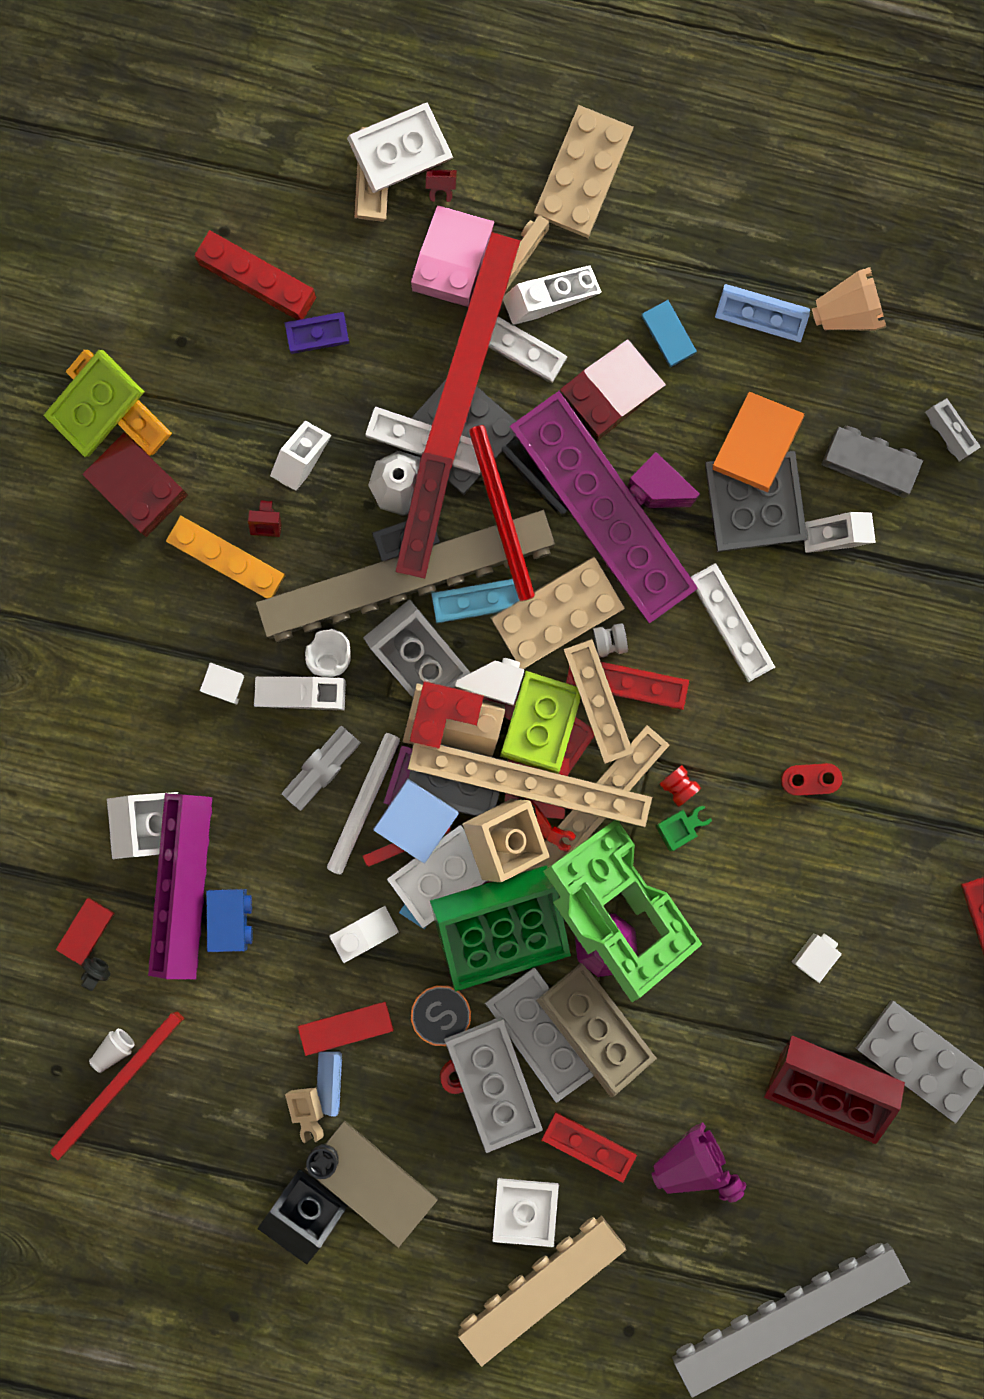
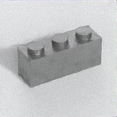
(872, 461)

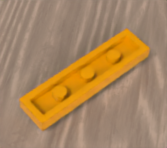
(137, 422)
(225, 558)

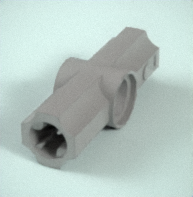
(321, 768)

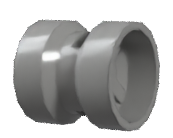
(603, 642)

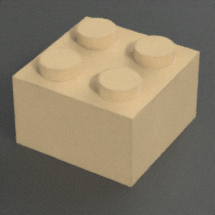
(506, 840)

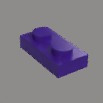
(317, 333)

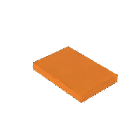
(758, 441)

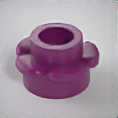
(733, 1190)

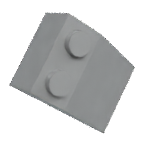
(414, 650)

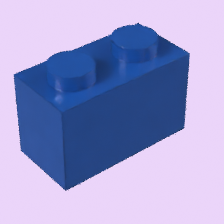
(228, 920)

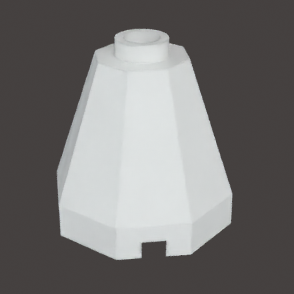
(391, 493)

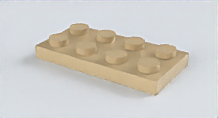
(583, 171)
(557, 613)

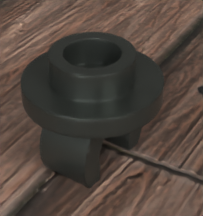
(94, 971)

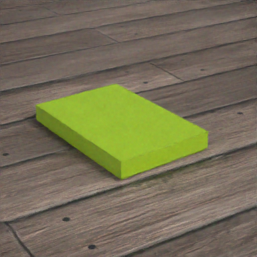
(93, 403)
(541, 722)

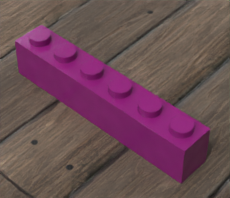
(180, 886)

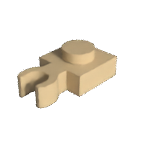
(306, 1110)

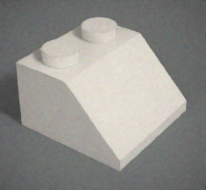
(135, 824)

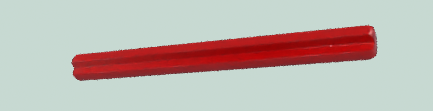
(501, 513)

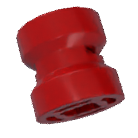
(680, 786)

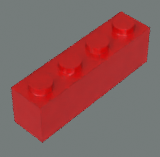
(255, 276)

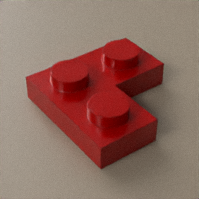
(439, 704)

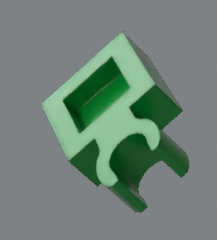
(679, 828)

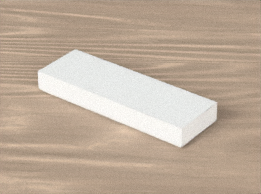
(526, 350)

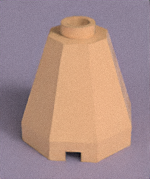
(851, 305)

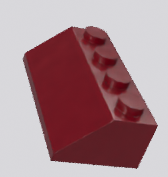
(835, 1090)

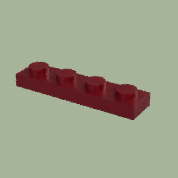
(423, 515)

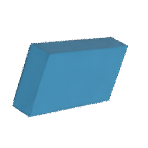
(668, 333)

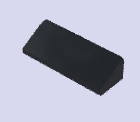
(522, 462)

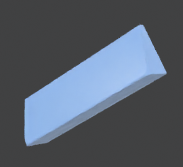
(762, 313)

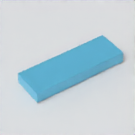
(474, 600)

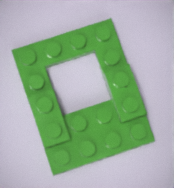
(594, 876)

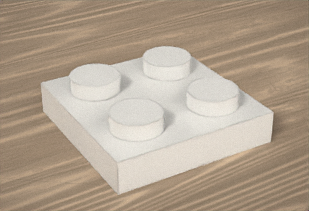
(525, 1212)

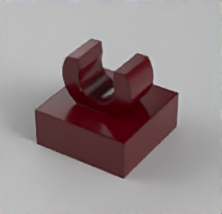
(441, 180)
(265, 521)

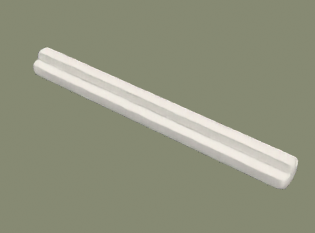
(363, 803)

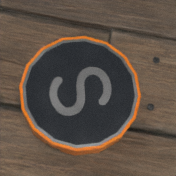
(440, 1014)

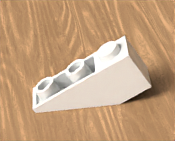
(549, 294)
(300, 692)

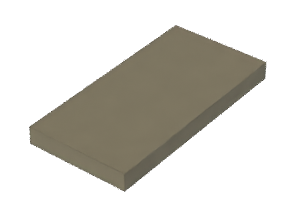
(596, 1029)
(376, 1186)

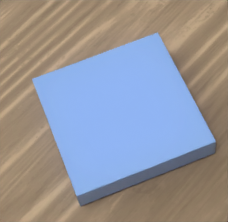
(416, 821)

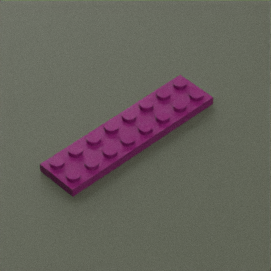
(603, 507)

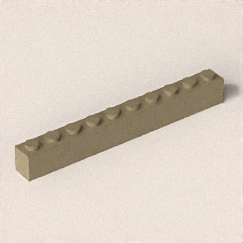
(379, 583)

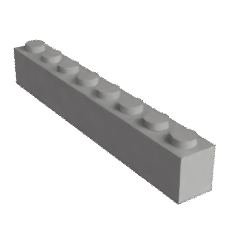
(790, 1319)

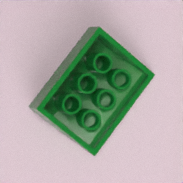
(500, 928)

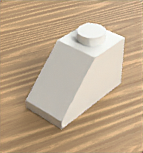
(299, 455)
(839, 532)
(495, 681)
(364, 934)

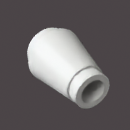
(112, 1050)

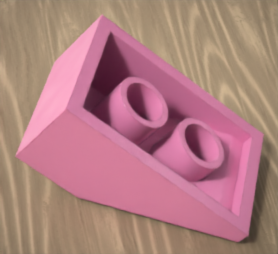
(452, 256)

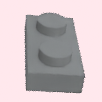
(952, 429)

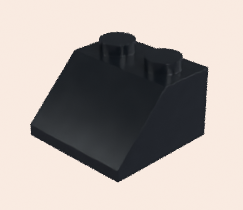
(303, 1217)

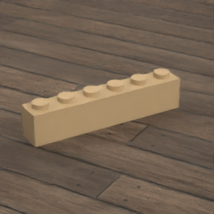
(541, 1290)

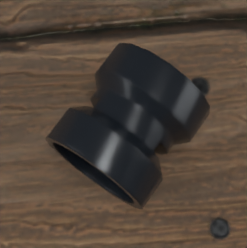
(323, 1166)

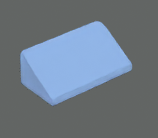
(329, 1081)

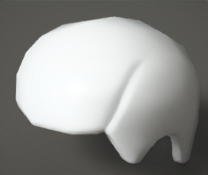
(328, 654)

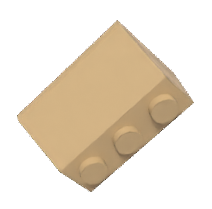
(469, 737)

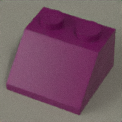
(661, 486)

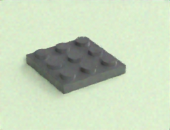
(482, 412)
(756, 518)

